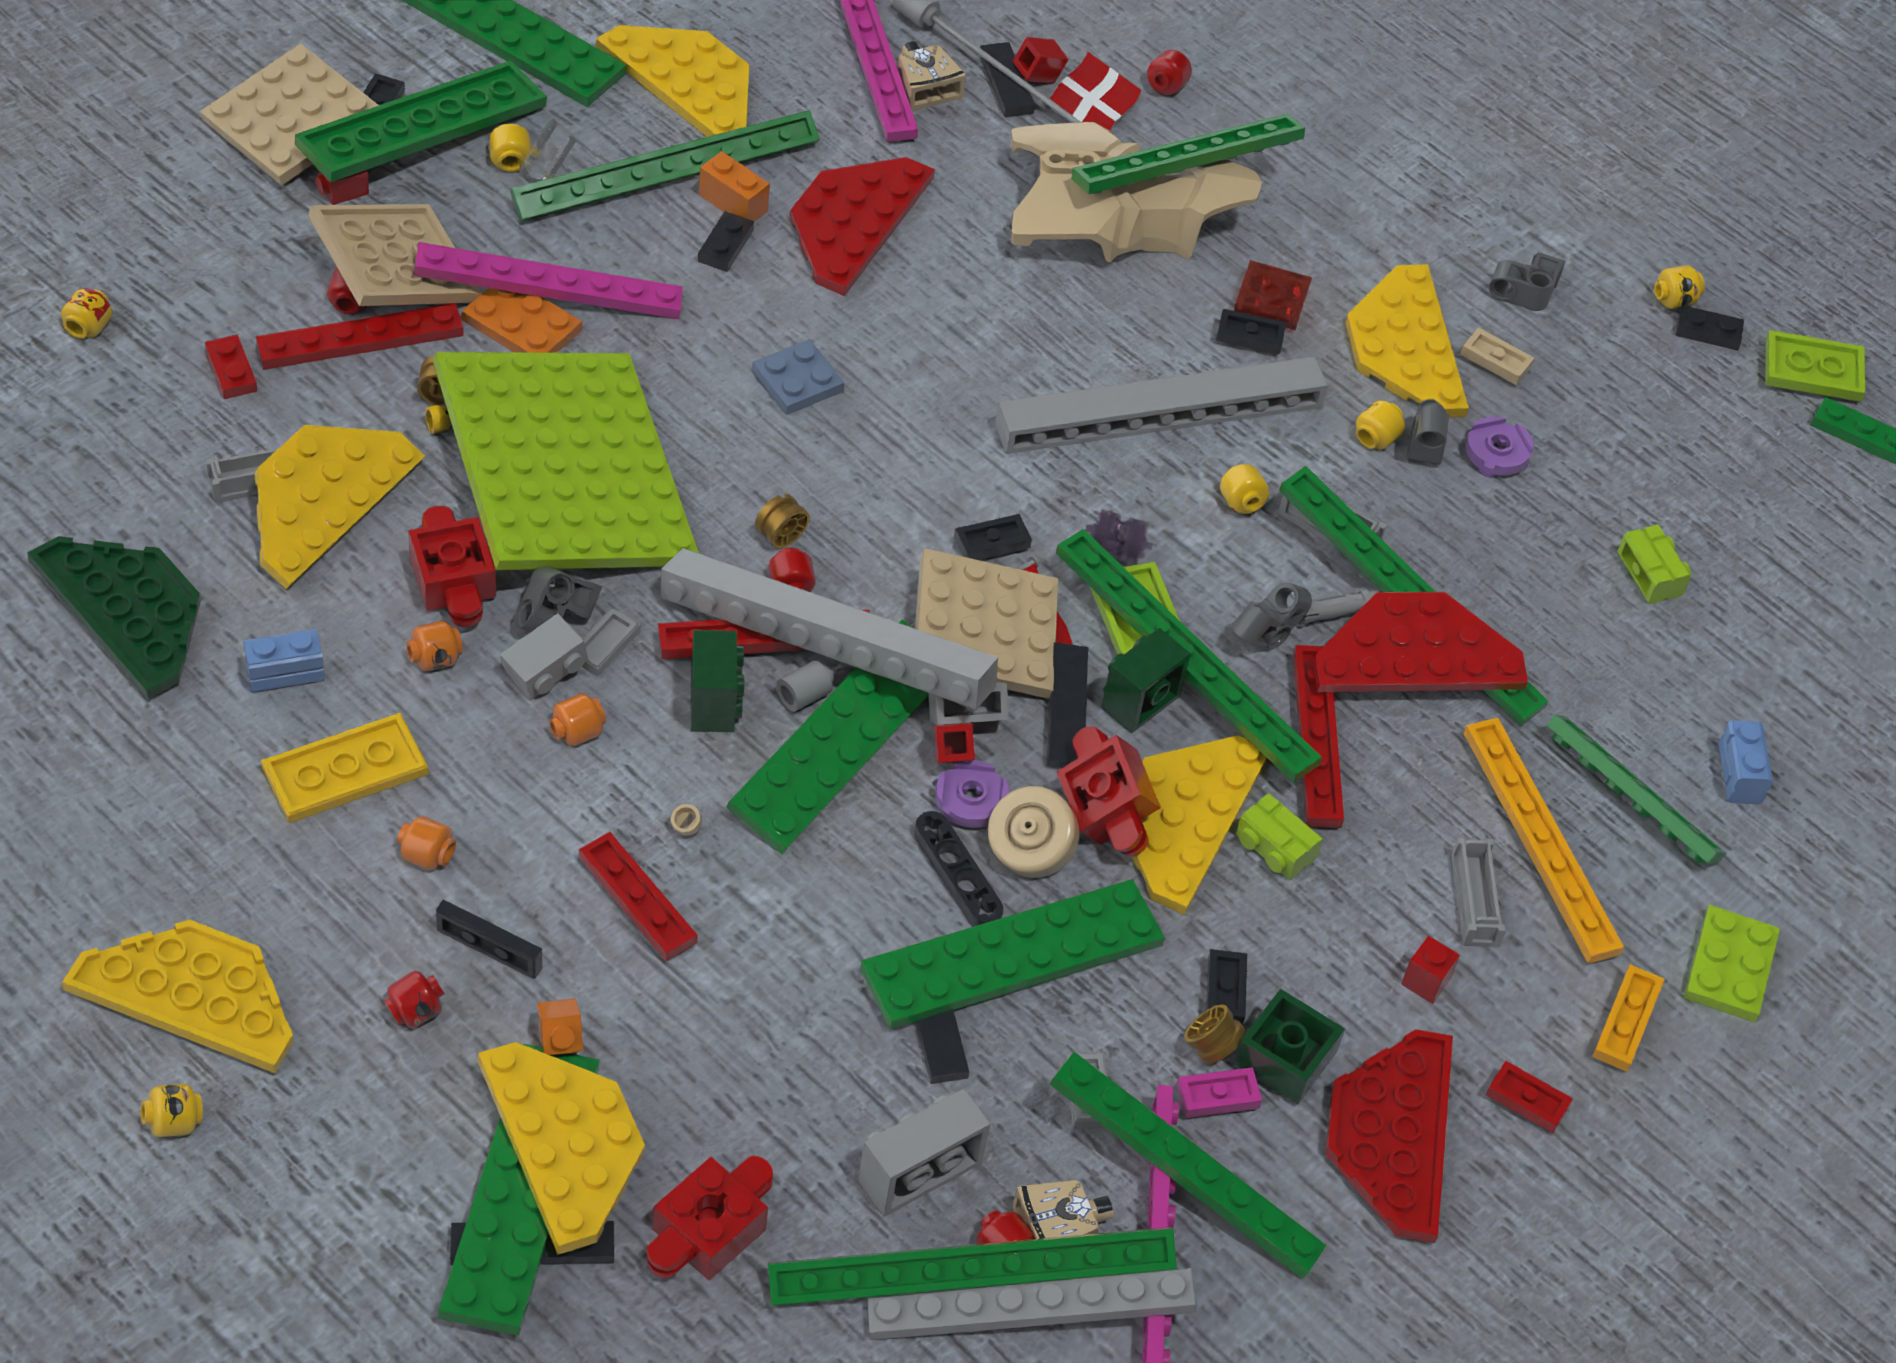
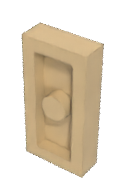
(1497, 356)

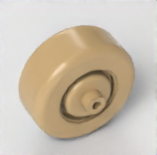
(1033, 831)

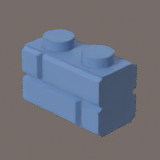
(284, 660)
(1745, 762)

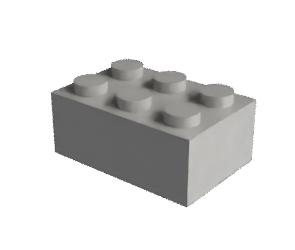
(923, 1151)

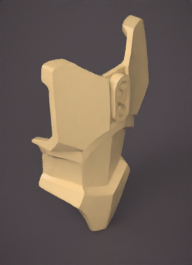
(1143, 216)

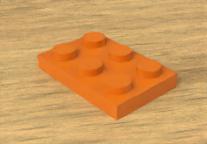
(521, 321)

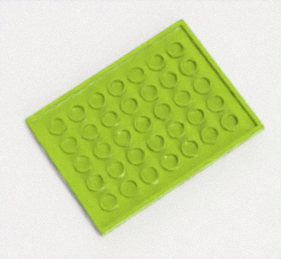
(563, 460)

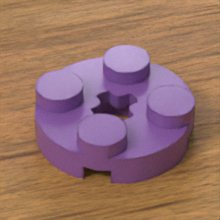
(1498, 461)
(957, 782)

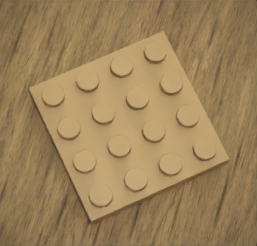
(280, 102)
(379, 249)
(994, 612)

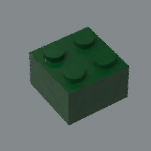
(1145, 679)
(716, 681)
(1289, 1046)

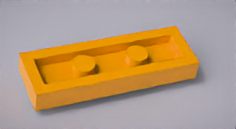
(1628, 1018)

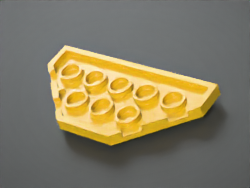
(686, 72)
(1404, 339)
(321, 488)
(1199, 801)
(192, 986)
(568, 1136)

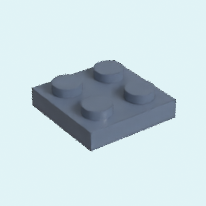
(798, 376)

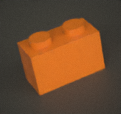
(733, 187)

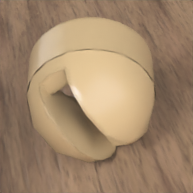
(681, 817)

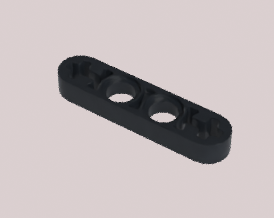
(954, 872)

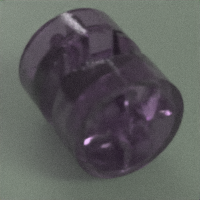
(1120, 536)

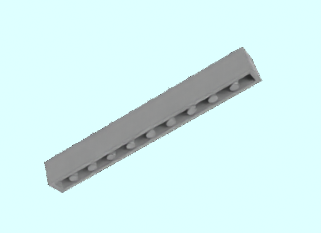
(1160, 404)
(829, 628)

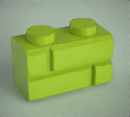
(1654, 563)
(1278, 836)

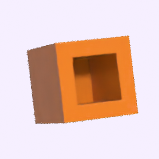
(560, 1026)

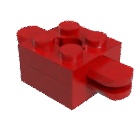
(452, 565)
(1109, 791)
(722, 1230)

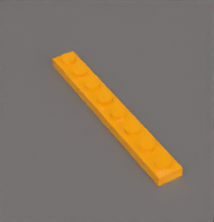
(1543, 841)

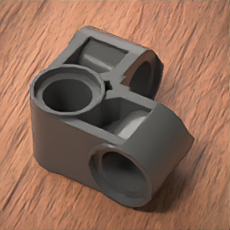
(1527, 284)
(1428, 433)
(568, 594)
(1272, 620)

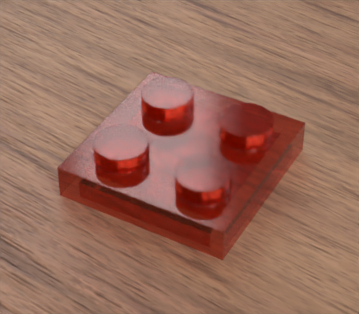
(1273, 293)

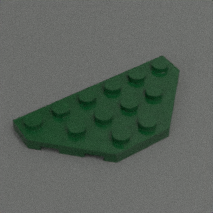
(128, 602)

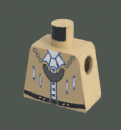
(929, 76)
(1060, 1209)

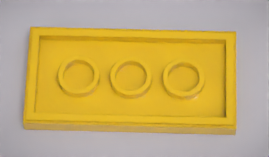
(344, 767)

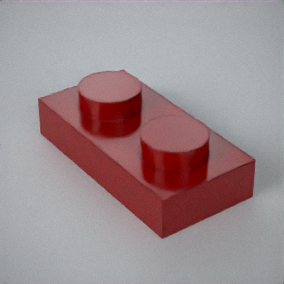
(230, 366)
(1529, 1096)

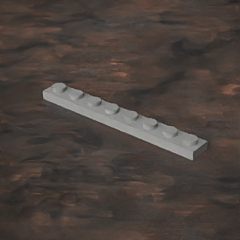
(1032, 1304)

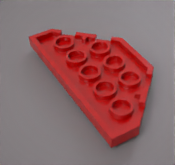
(852, 214)
(1417, 646)
(1392, 1131)

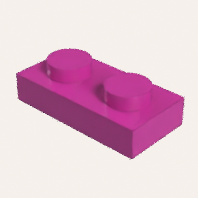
(1219, 1092)

